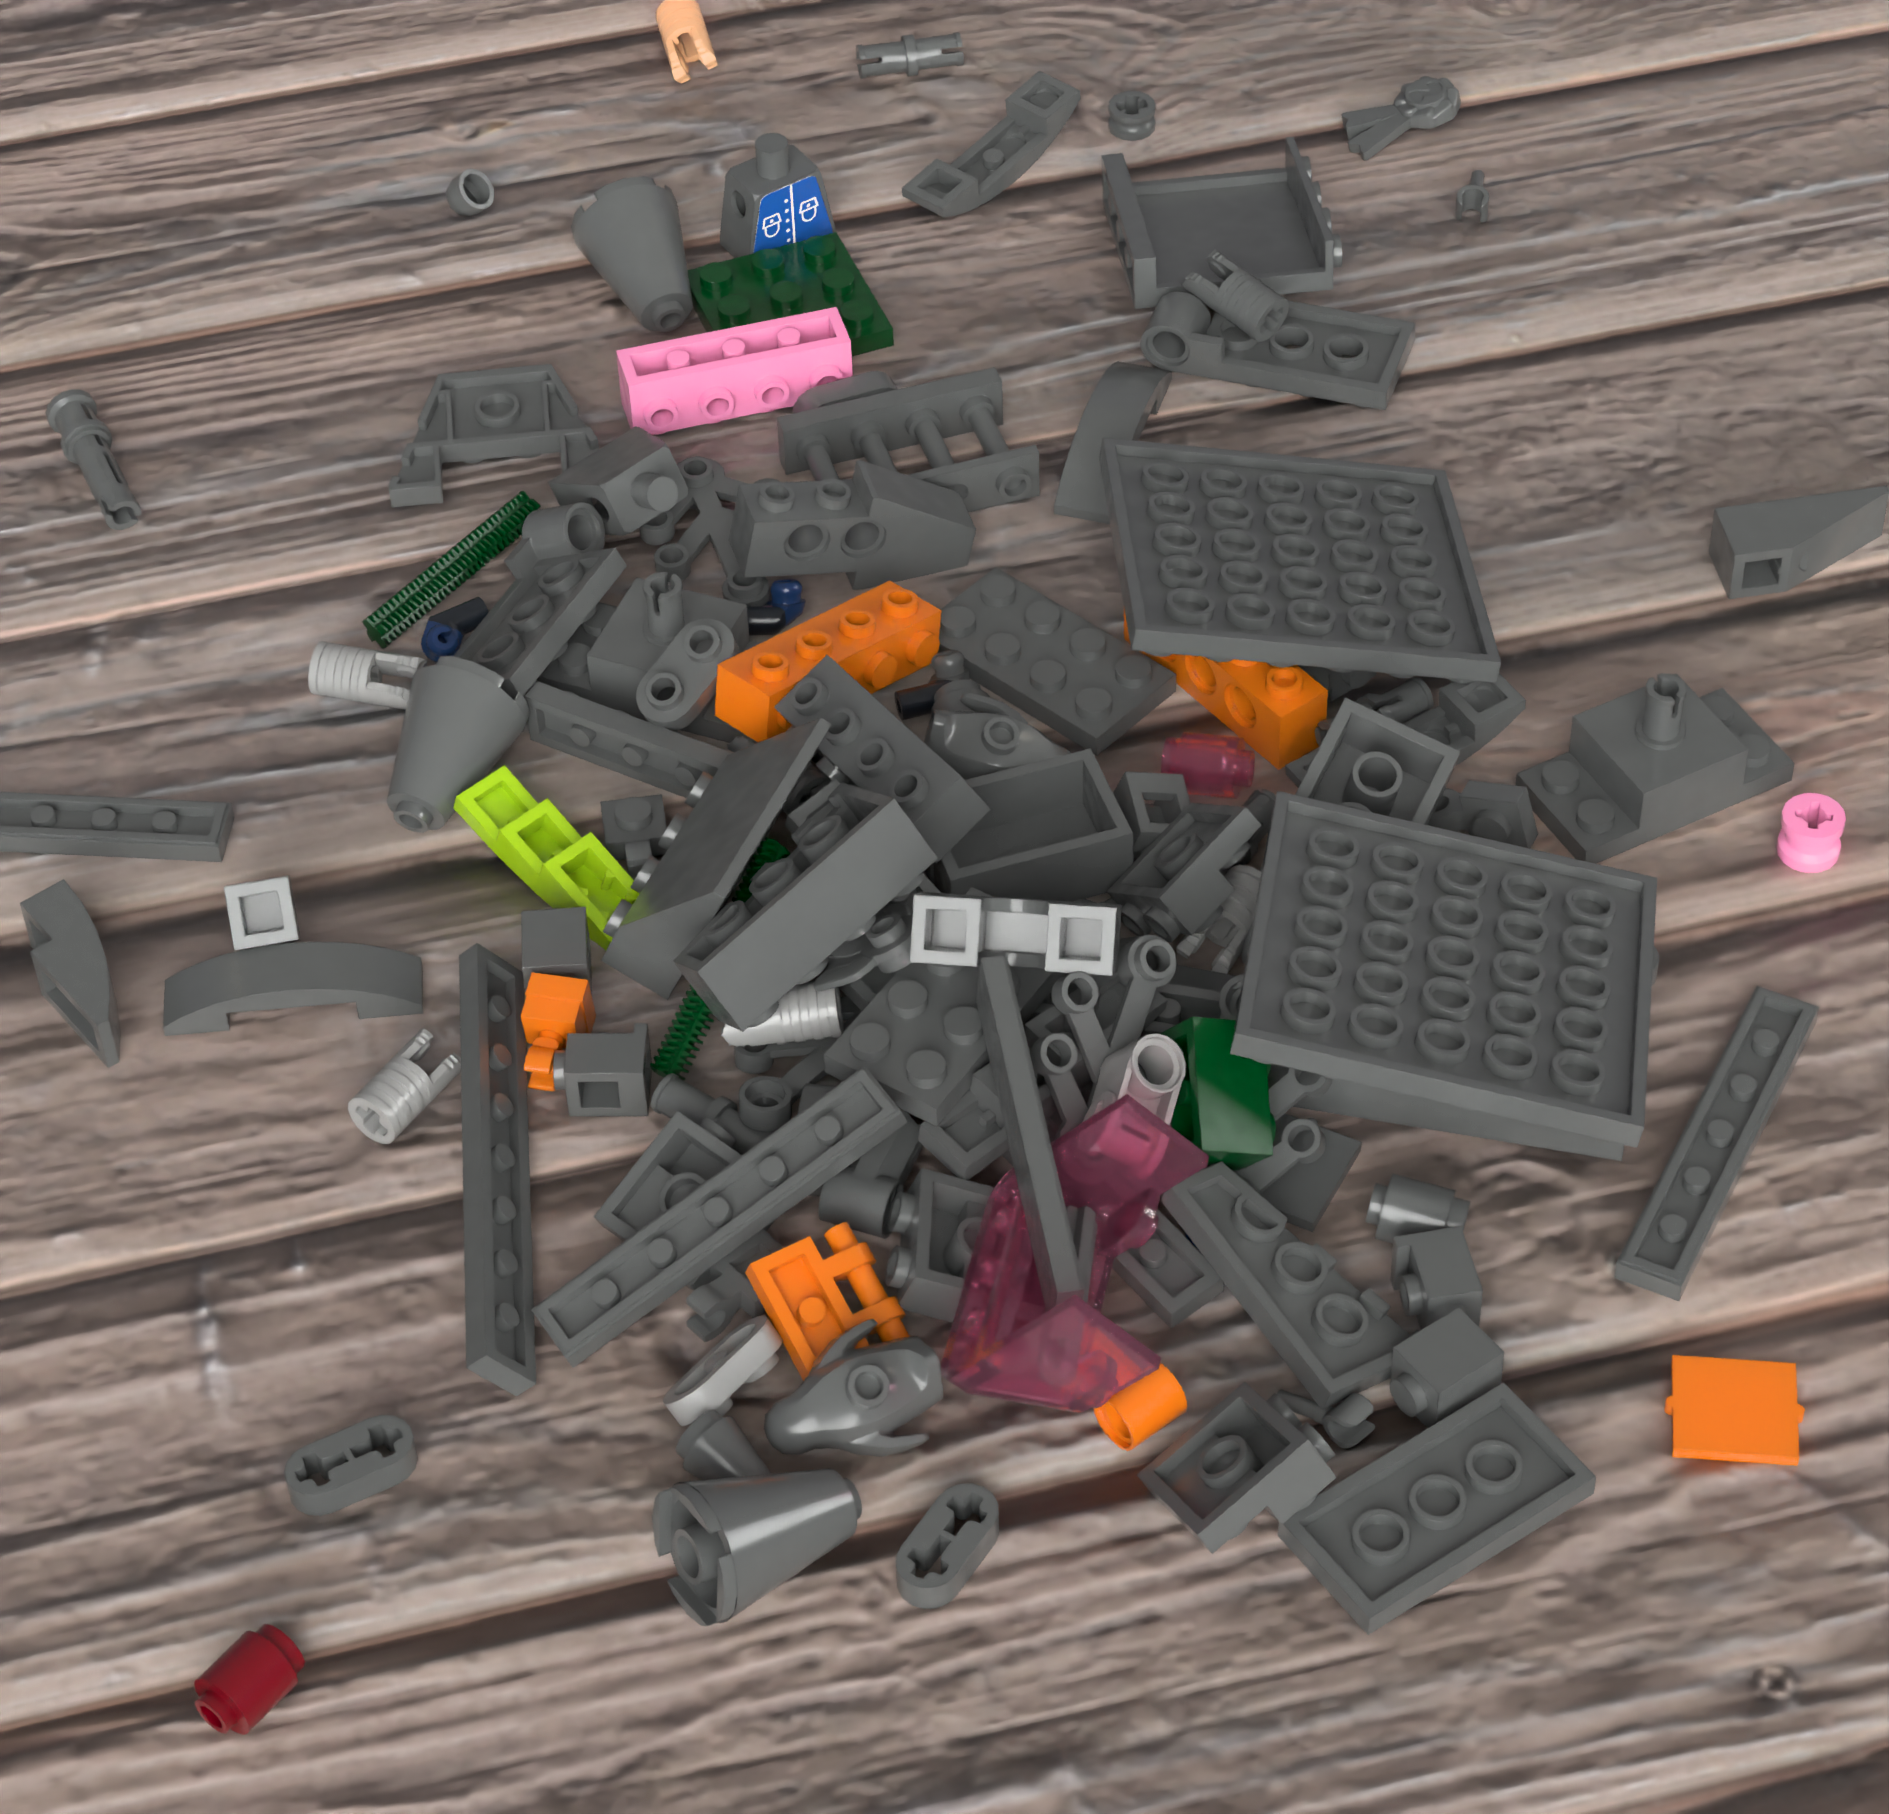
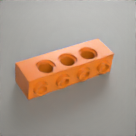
(1260, 702)

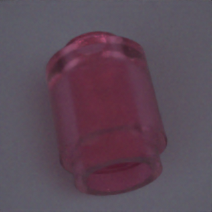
(1209, 763)

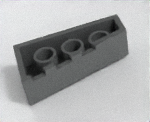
(806, 906)

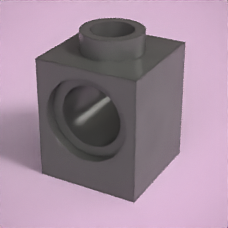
(556, 943)

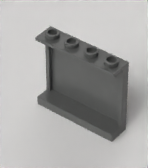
(1257, 218)

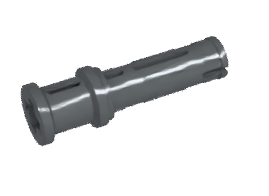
(88, 444)

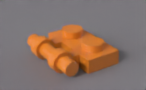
(806, 1302)

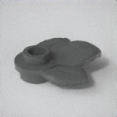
(883, 945)

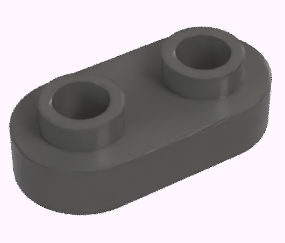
(686, 671)

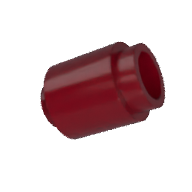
(248, 1680)

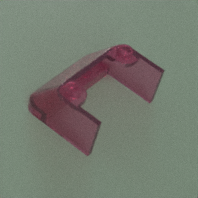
(1071, 1354)

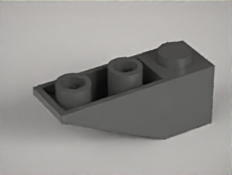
(1789, 540)

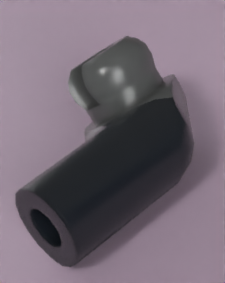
(920, 699)

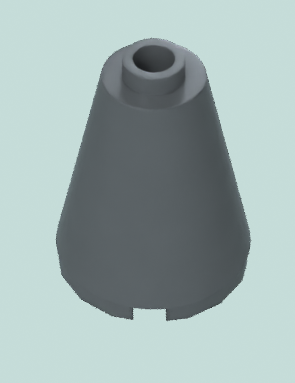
(638, 249)
(450, 738)
(749, 1535)

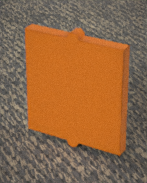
(1734, 1410)

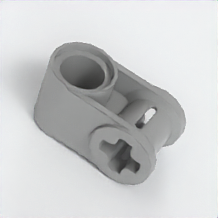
(1121, 1076)

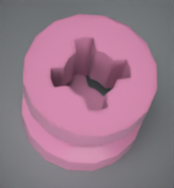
(1811, 832)

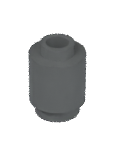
(1414, 1207)

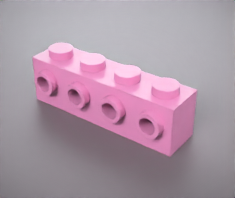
(732, 371)

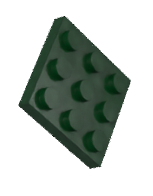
(788, 283)

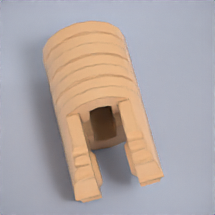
(684, 36)

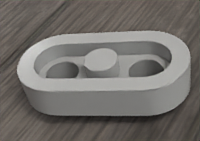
(738, 1358)

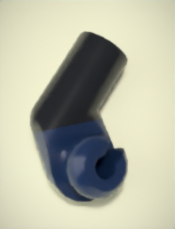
(778, 612)
(446, 629)

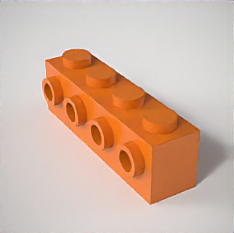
(870, 636)

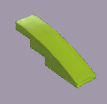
(546, 850)

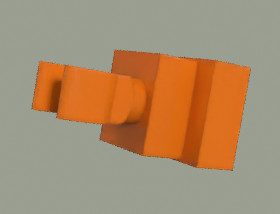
(550, 1011)

